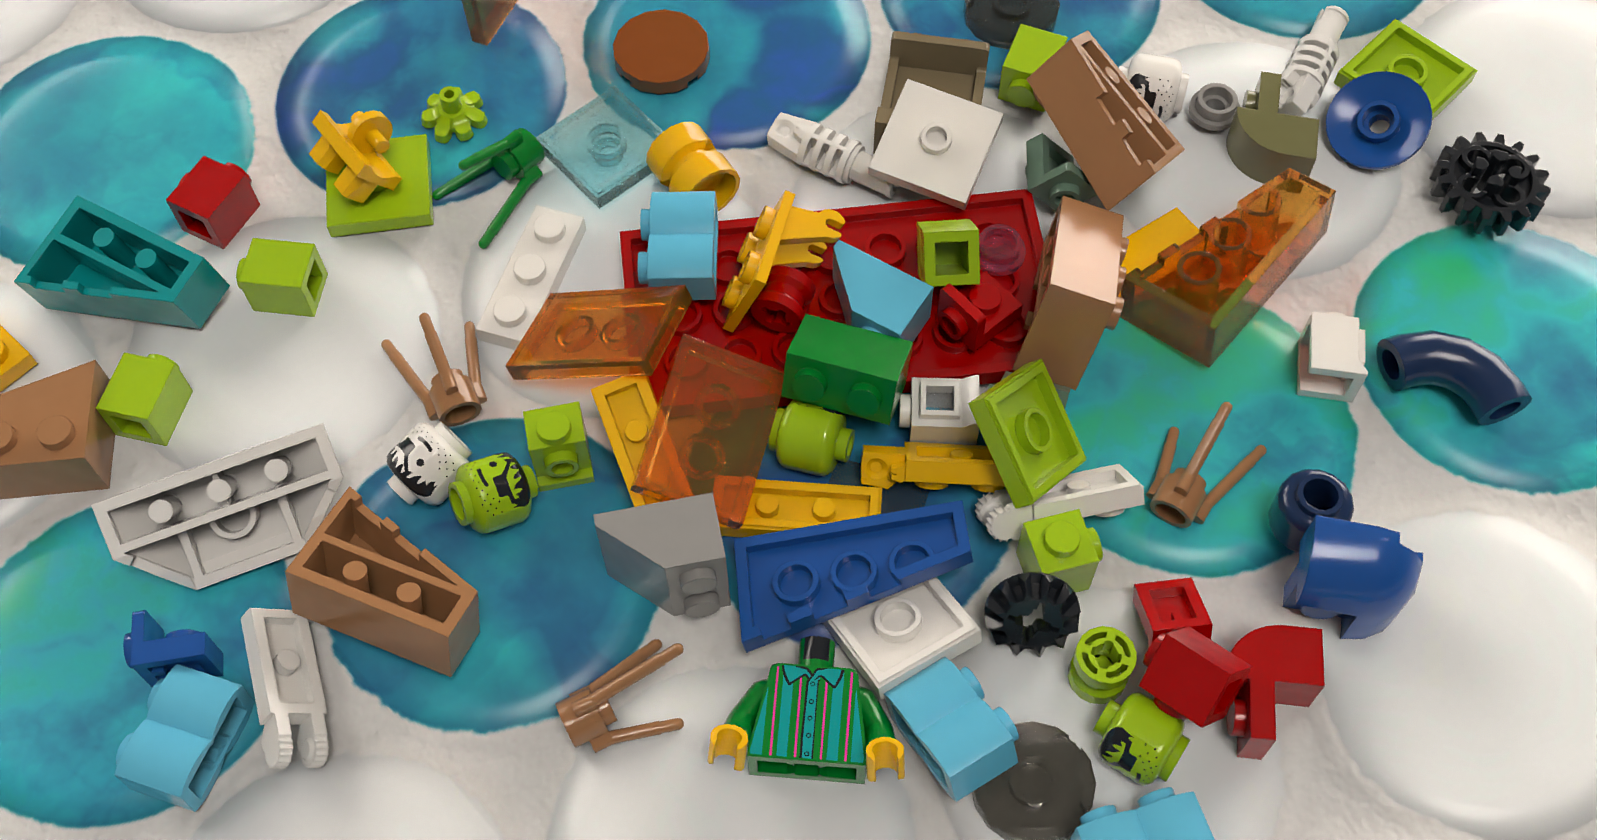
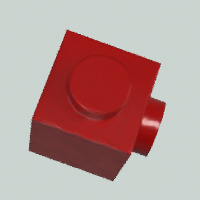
(213, 201)
(1192, 676)

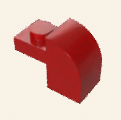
(1284, 671)

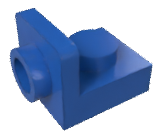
(155, 656)

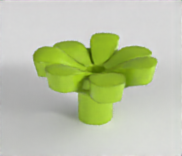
(453, 112)

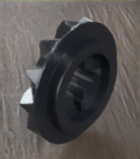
(1018, 598)

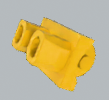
(360, 148)

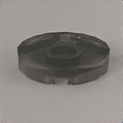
(1000, 19)
(1043, 791)

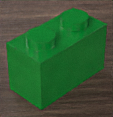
(846, 369)

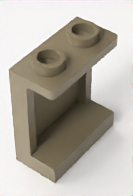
(937, 62)

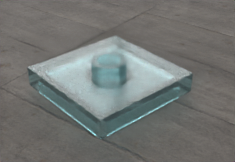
(602, 146)

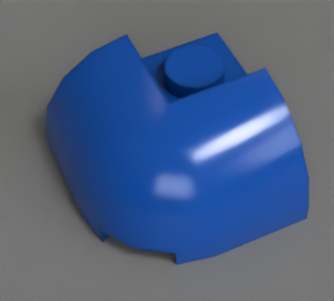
(1352, 575)

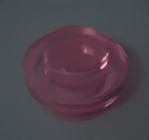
(1001, 250)

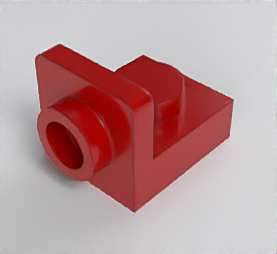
(977, 311)
(1170, 607)

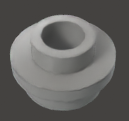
(1214, 106)

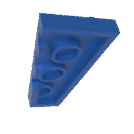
(835, 567)

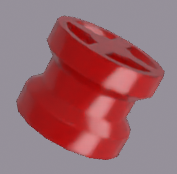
(783, 299)

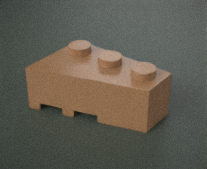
(1102, 119)
(1075, 290)
(55, 435)
(383, 589)

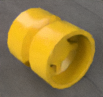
(688, 161)

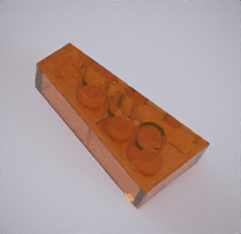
(1222, 276)

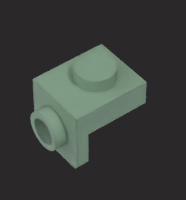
(1053, 174)

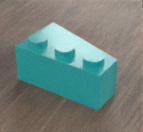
(119, 270)

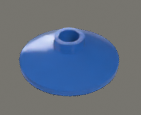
(1375, 98)

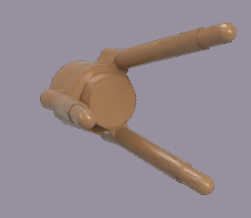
(453, 396)
(1180, 495)
(589, 710)

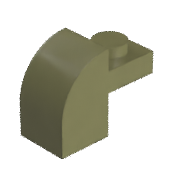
(1267, 141)

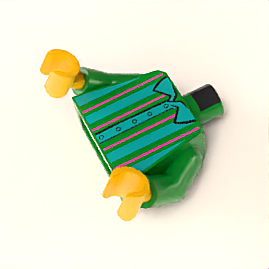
(810, 723)

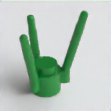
(511, 157)

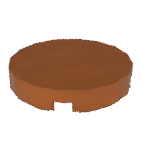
(661, 51)

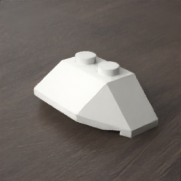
(226, 511)

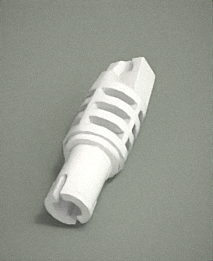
(1312, 62)
(825, 152)

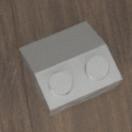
(668, 554)

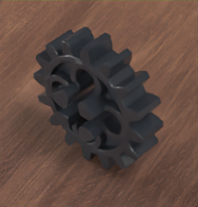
(1501, 201)

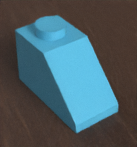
(879, 295)

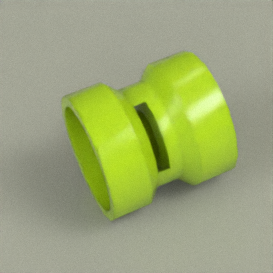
(1095, 677)

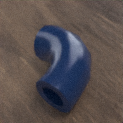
(1455, 364)

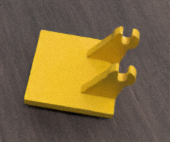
(779, 238)

